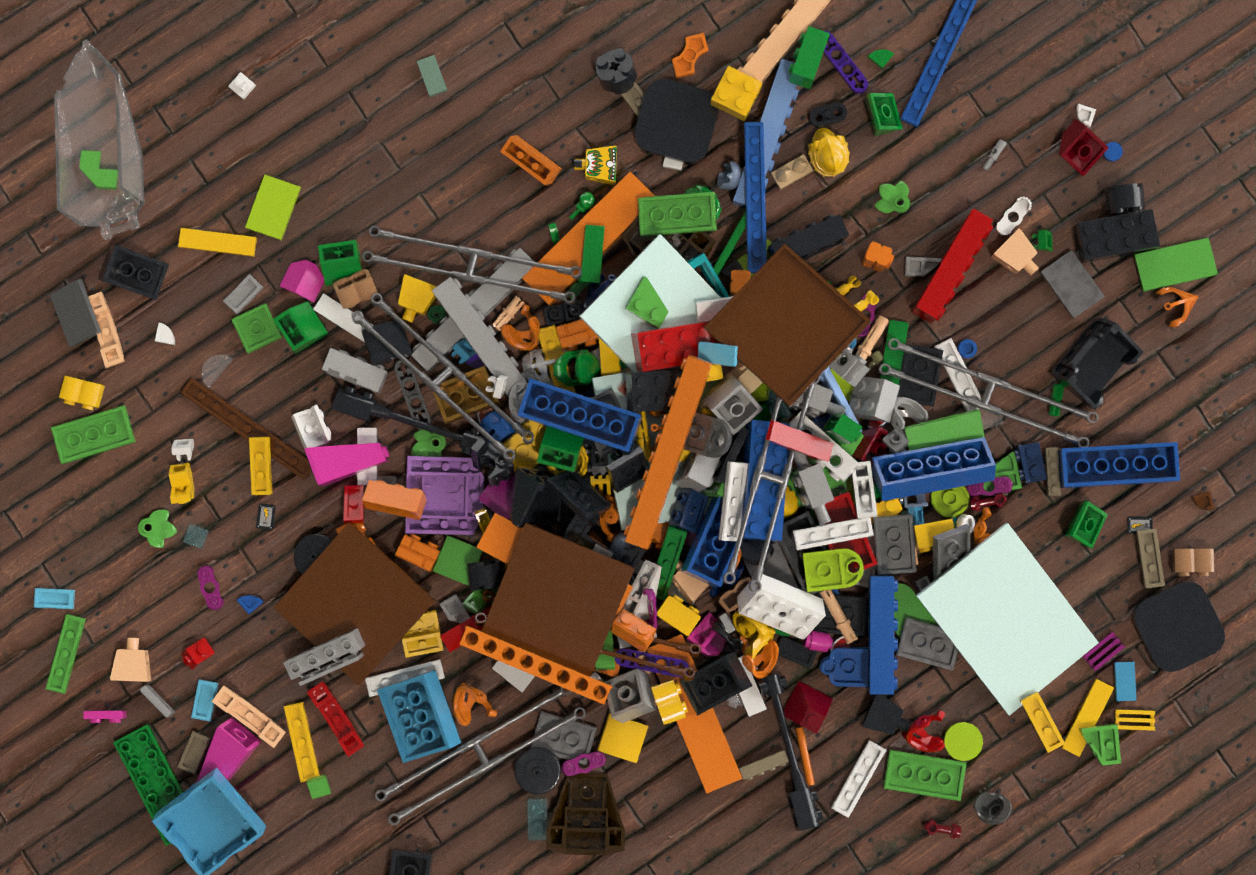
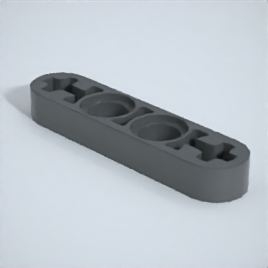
(411, 395)

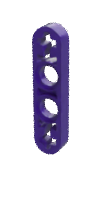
(843, 61)
(652, 658)

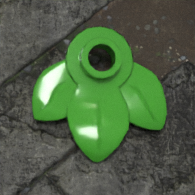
(890, 197)
(425, 445)
(160, 528)

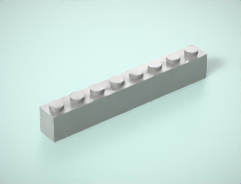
(485, 299)
(477, 333)

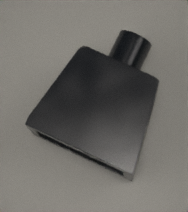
(884, 716)

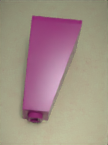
(343, 461)
(229, 749)

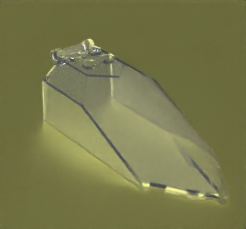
(96, 117)

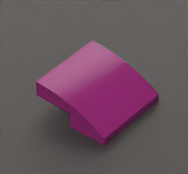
(499, 498)

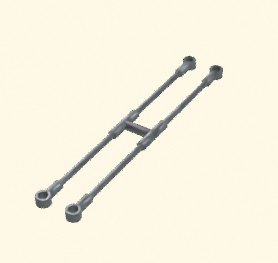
(474, 254)
(992, 382)
(434, 384)
(782, 481)
(475, 744)

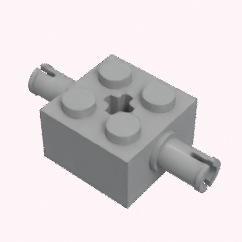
(818, 403)
(812, 486)

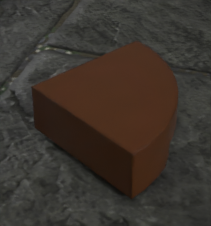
(1204, 501)

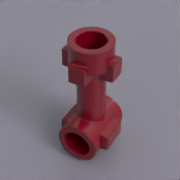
(998, 500)
(931, 828)

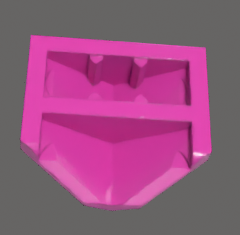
(303, 280)
(703, 635)

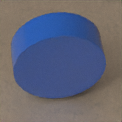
(1114, 152)
(967, 348)

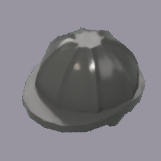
(992, 808)

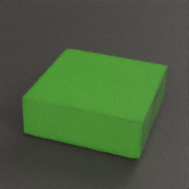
(318, 786)

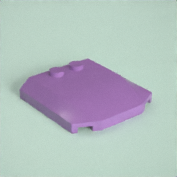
(448, 504)

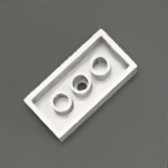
(782, 607)

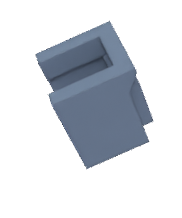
(920, 502)

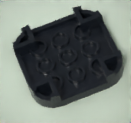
(676, 121)
(1178, 626)

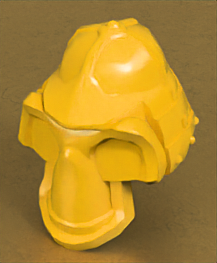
(828, 153)
(755, 631)

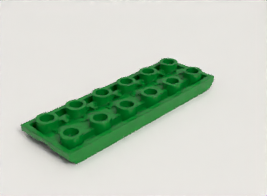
(149, 770)

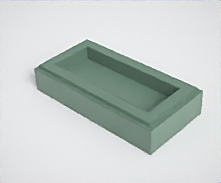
(432, 76)

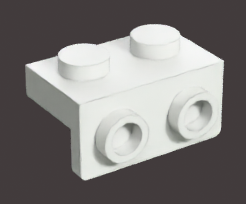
(311, 427)

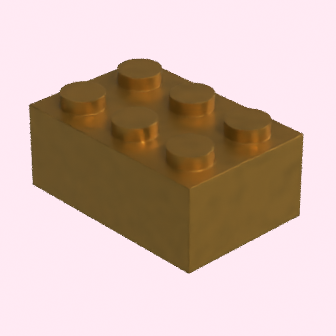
(465, 396)

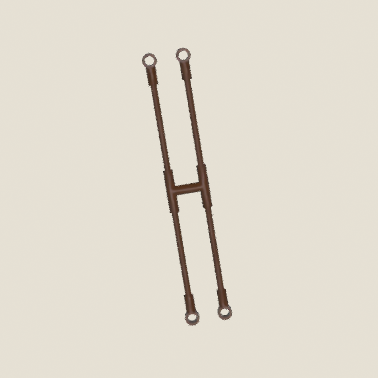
(678, 646)

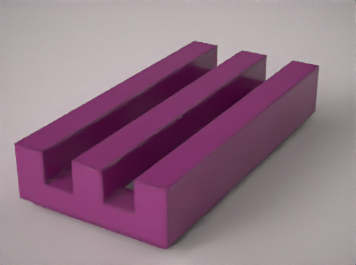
(1115, 641)

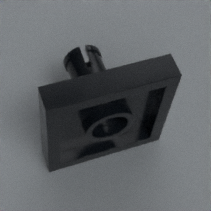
(626, 468)

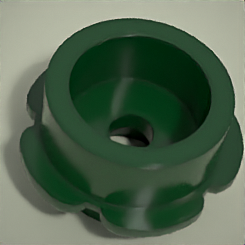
(436, 309)

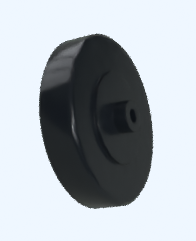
(309, 550)
(537, 770)

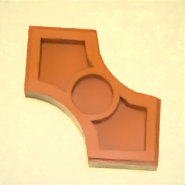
(685, 62)

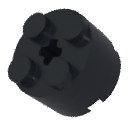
(616, 71)
(1124, 197)
(485, 574)

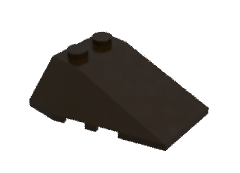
(685, 244)
(586, 818)

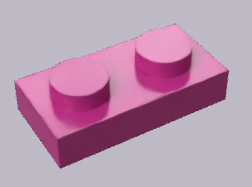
(113, 716)

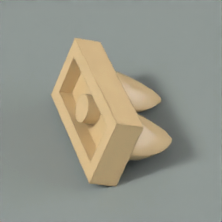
(791, 172)

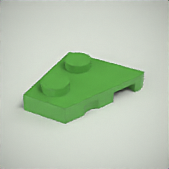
(647, 304)
(1008, 468)
(1103, 743)

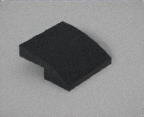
(394, 334)

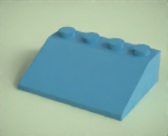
(419, 716)

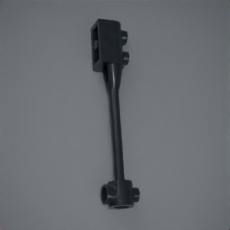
(366, 407)
(802, 797)

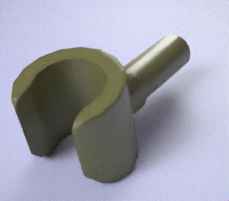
(877, 357)

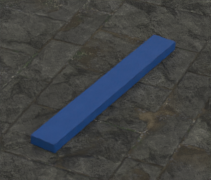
(937, 62)
(755, 195)

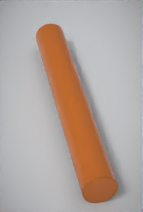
(805, 756)

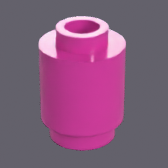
(818, 641)

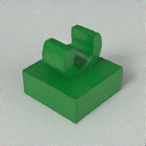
(1045, 241)

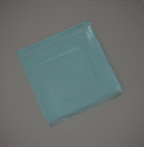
(195, 536)

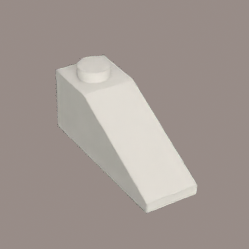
(864, 491)
(646, 579)

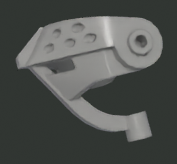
(541, 364)
(515, 400)
(911, 409)

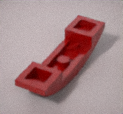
(336, 718)

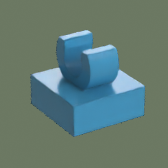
(464, 350)
(917, 514)

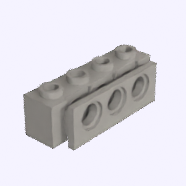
(853, 369)
(323, 653)

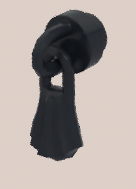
(730, 645)

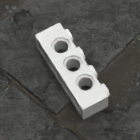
(847, 463)

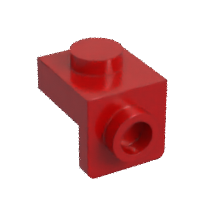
(197, 653)

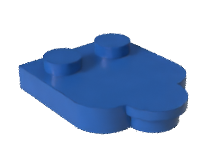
(847, 666)

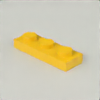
(260, 465)
(1042, 722)

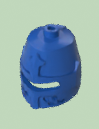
(497, 426)

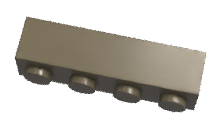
(1052, 471)
(760, 766)

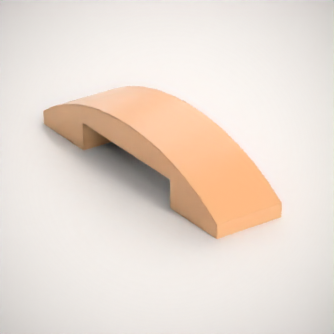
(108, 338)
(249, 716)

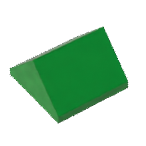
(883, 113)
(1086, 524)

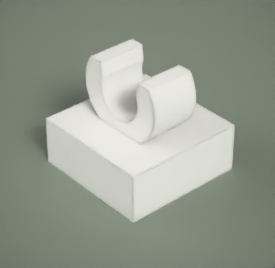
(242, 85)
(499, 385)
(183, 447)

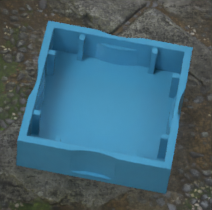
(209, 823)

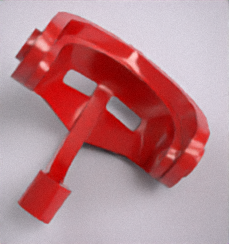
(926, 742)

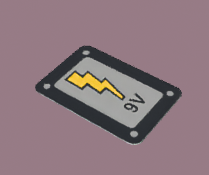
(265, 516)
(1139, 523)

